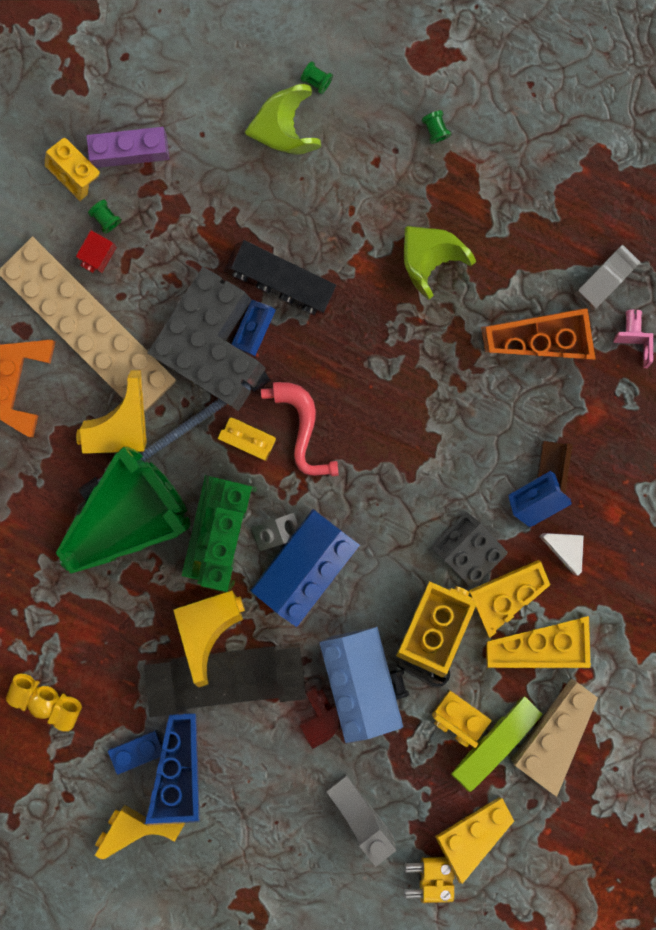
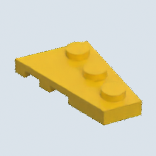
(473, 837)

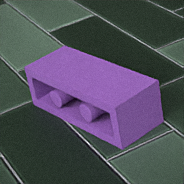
(128, 147)

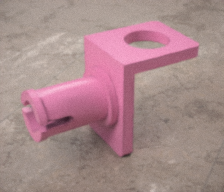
(634, 336)

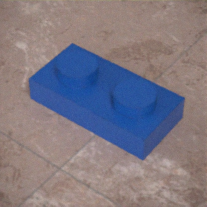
(253, 327)
(136, 752)

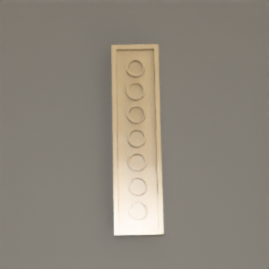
(83, 322)

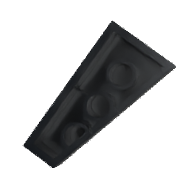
(279, 277)

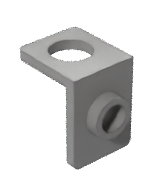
(273, 532)

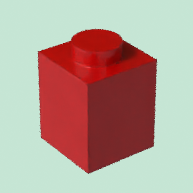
(95, 252)

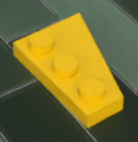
(507, 594)

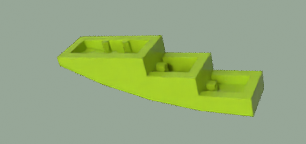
(496, 744)

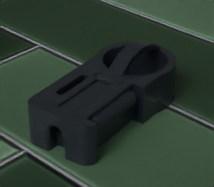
(422, 674)

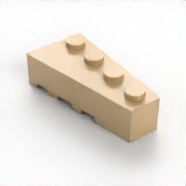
(555, 738)

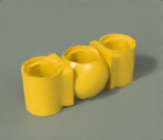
(43, 702)

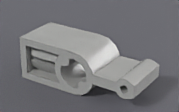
(607, 278)

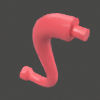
(301, 399)

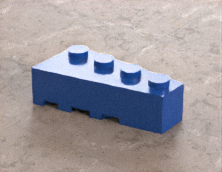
(177, 778)

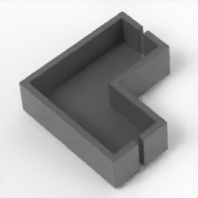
(196, 339)

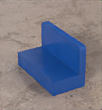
(538, 500)

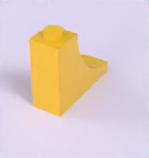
(121, 426)
(202, 625)

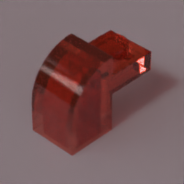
(324, 723)

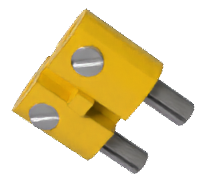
(435, 882)

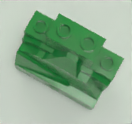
(216, 532)

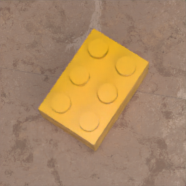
(436, 629)

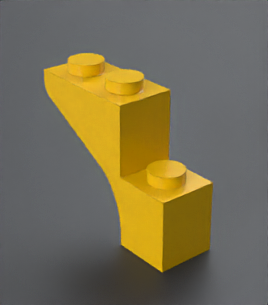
(128, 827)

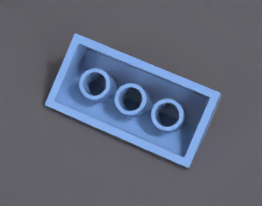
(361, 684)

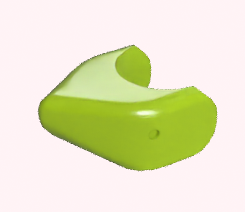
(275, 122)
(429, 248)

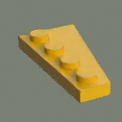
(547, 647)

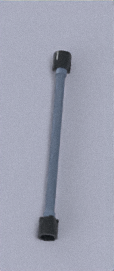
(88, 487)

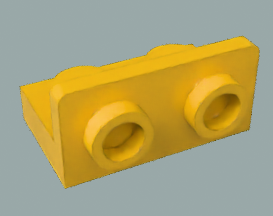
(71, 168)
(247, 438)
(461, 719)

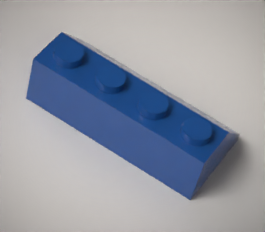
(304, 568)

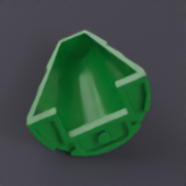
(123, 514)

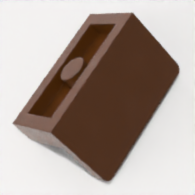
(555, 458)

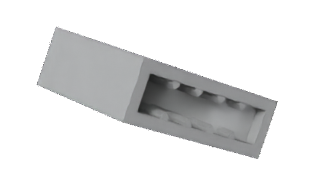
(368, 827)

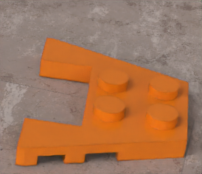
(11, 365)

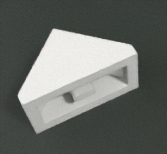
(567, 548)

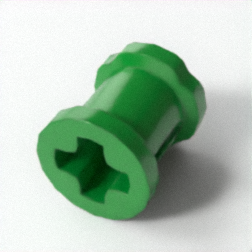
(316, 77)
(436, 127)
(104, 216)

